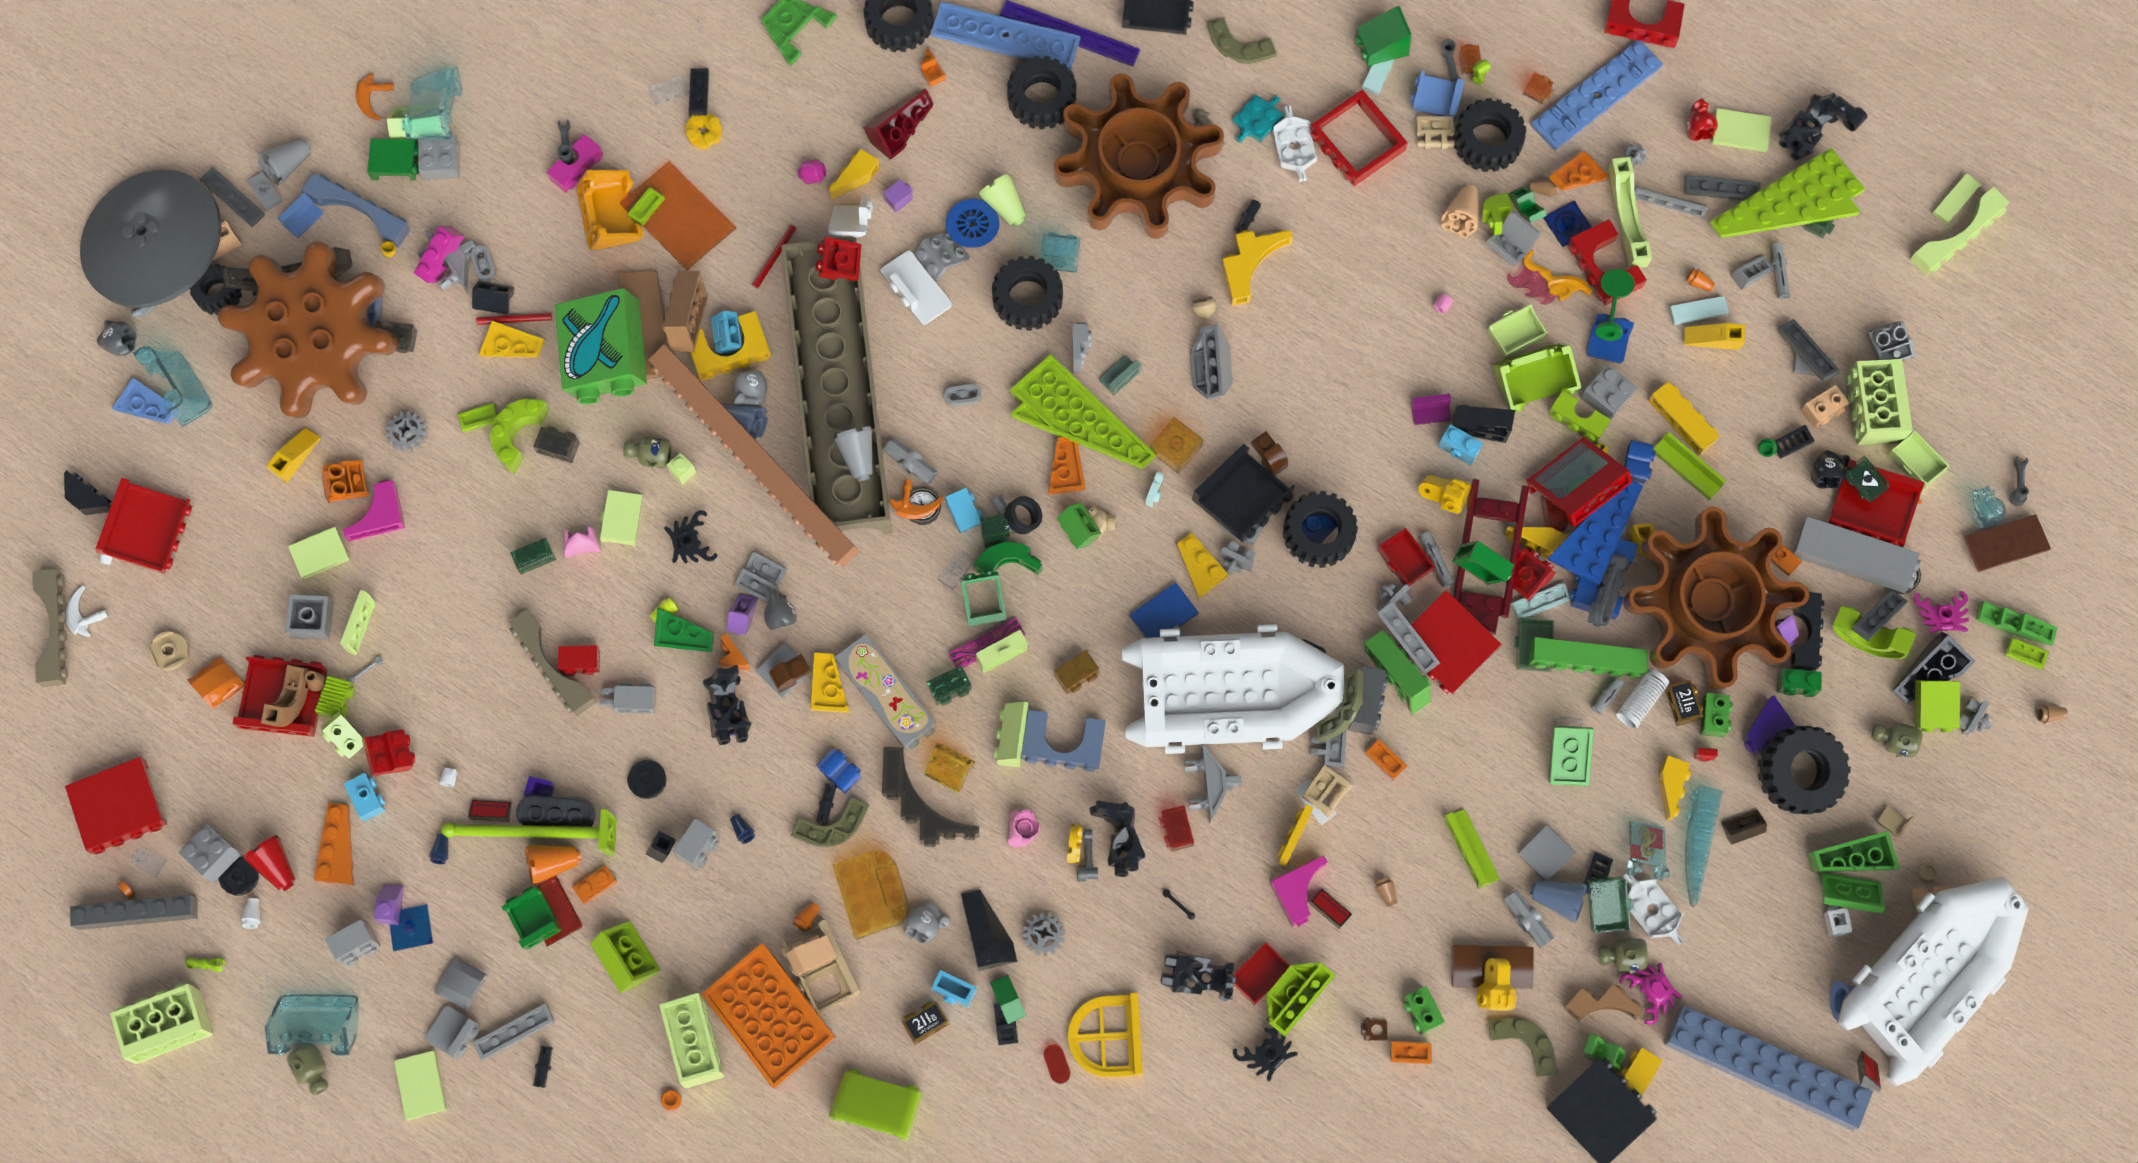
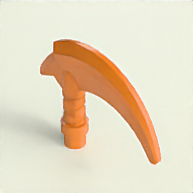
(363, 93)
(911, 511)

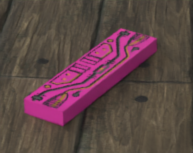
(966, 654)

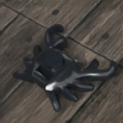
(686, 540)
(1268, 1055)

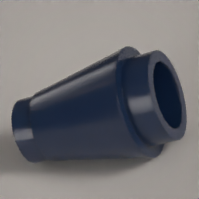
(742, 829)
(439, 850)

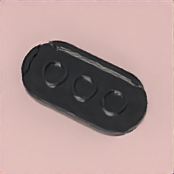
(555, 810)

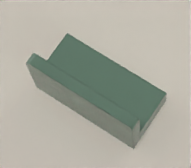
(1120, 374)

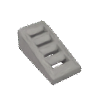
(1743, 279)

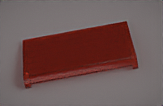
(561, 908)

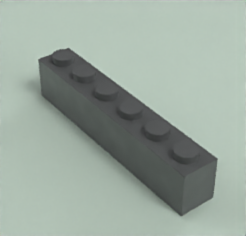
(133, 912)

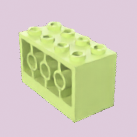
(1879, 402)
(161, 1023)
(691, 1040)

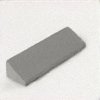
(1670, 201)

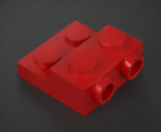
(838, 259)
(1531, 573)
(388, 752)

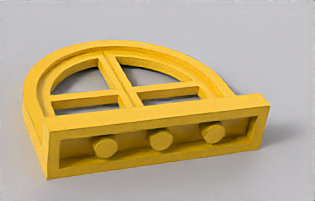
(1132, 1036)

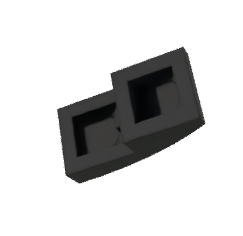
(1005, 1032)

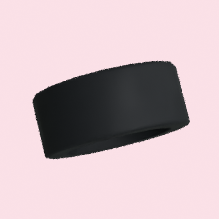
(1034, 510)

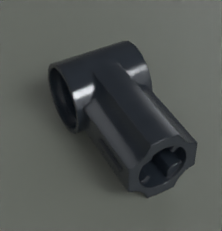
(1852, 116)

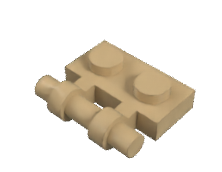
(1435, 126)

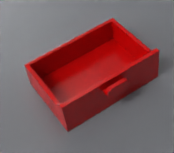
(1405, 558)
(1260, 974)

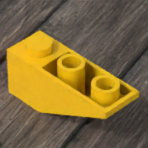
(857, 173)
(1716, 336)
(292, 455)
(1541, 539)
(1671, 780)

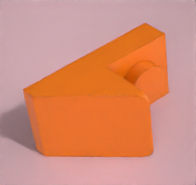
(734, 656)

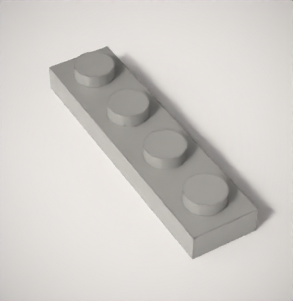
(1408, 638)
(513, 1032)

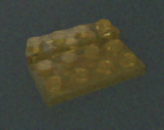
(872, 892)

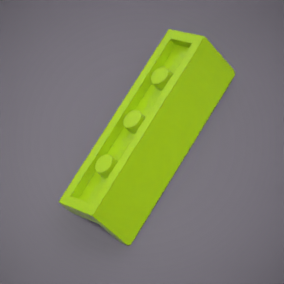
(1689, 466)
(1471, 848)

